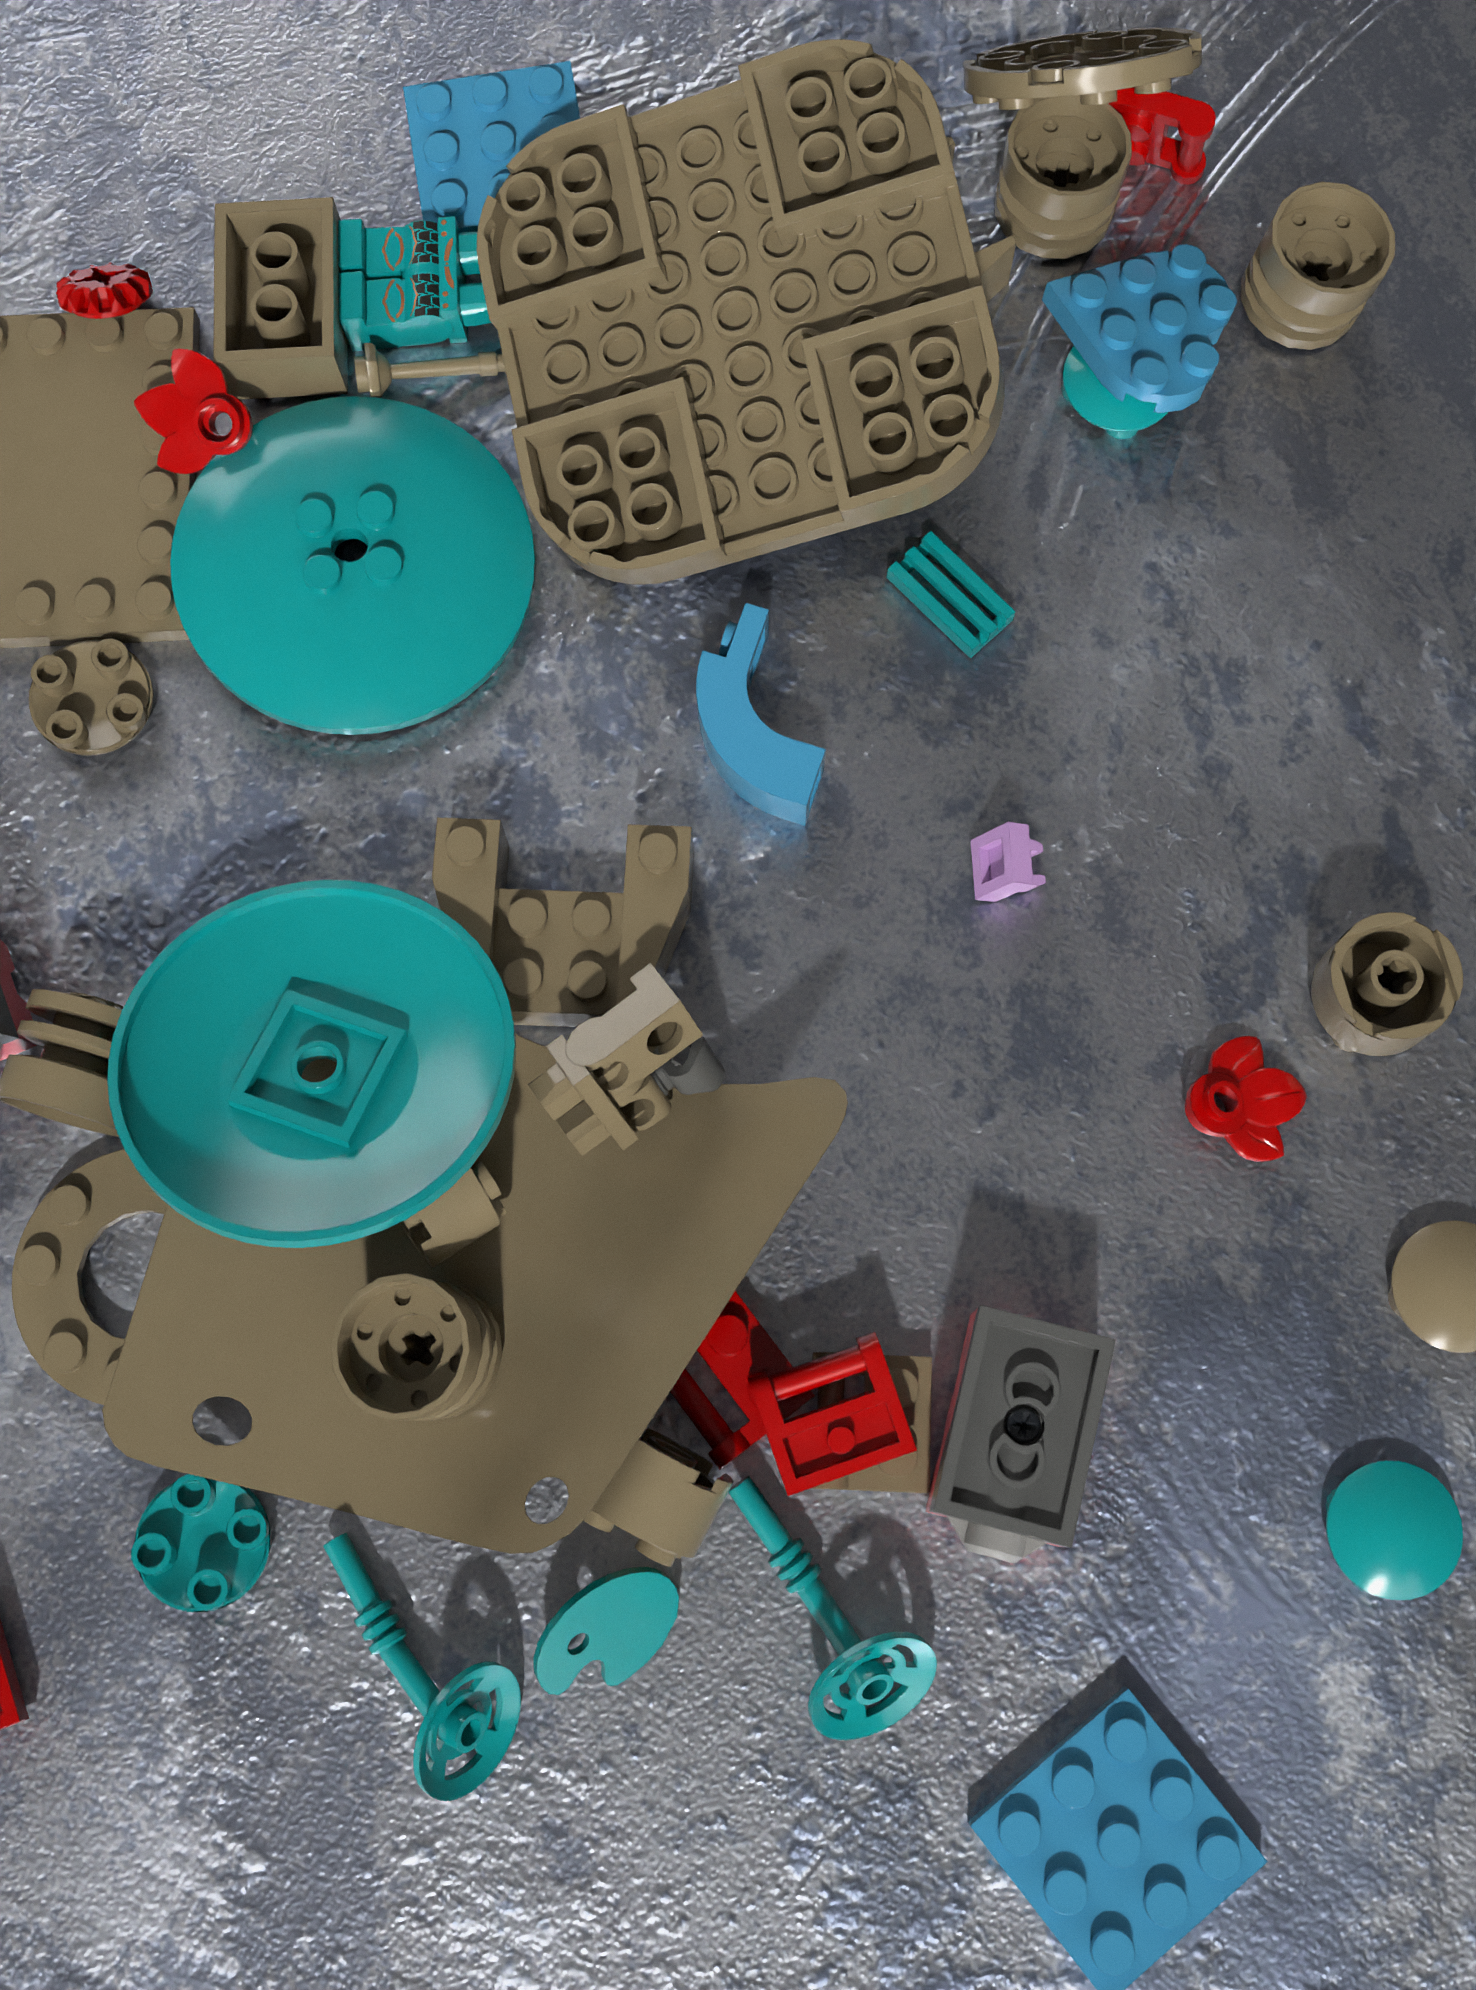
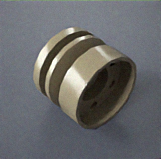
(1062, 176)
(1317, 265)
(72, 1071)
(381, 1348)

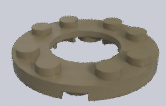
(1055, 66)
(50, 1267)

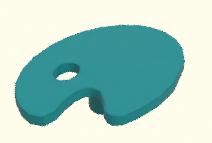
(623, 1625)

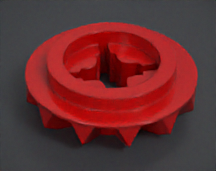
(104, 290)

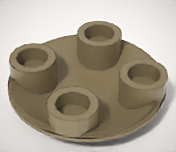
(90, 697)
(1437, 1285)

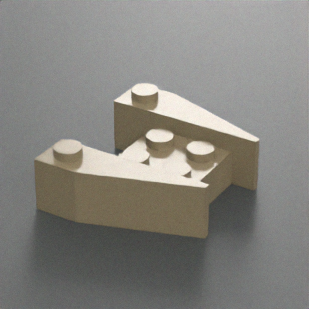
(566, 950)

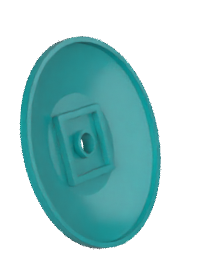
(368, 637)
(294, 975)

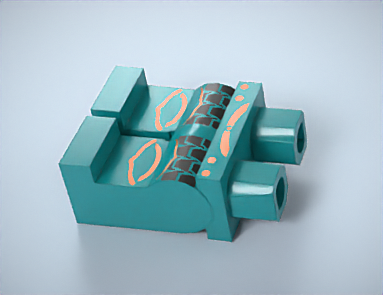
(408, 284)

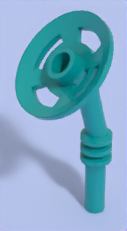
(858, 1660)
(445, 1715)

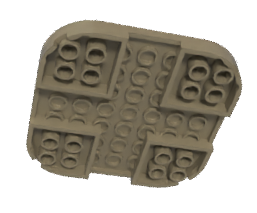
(741, 316)

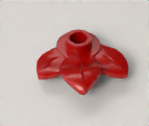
(188, 411)
(1253, 1100)

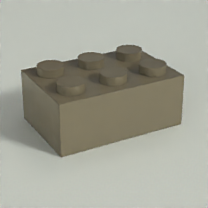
(278, 299)

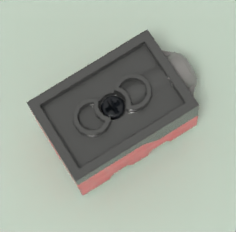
(1019, 1433)

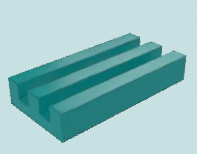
(966, 578)

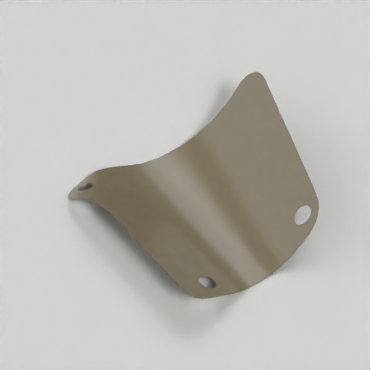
(592, 1275)

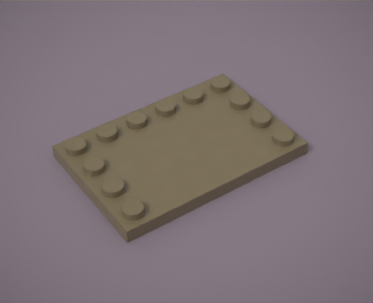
(81, 481)

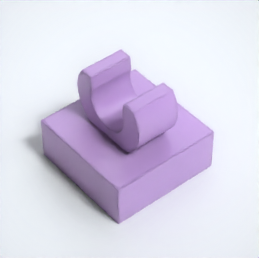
(1004, 862)

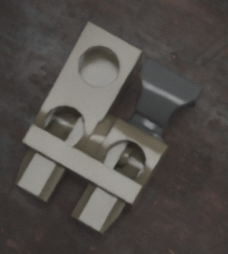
(626, 1066)

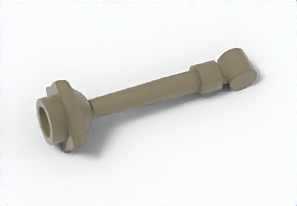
(376, 373)

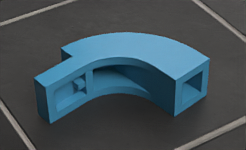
(749, 756)

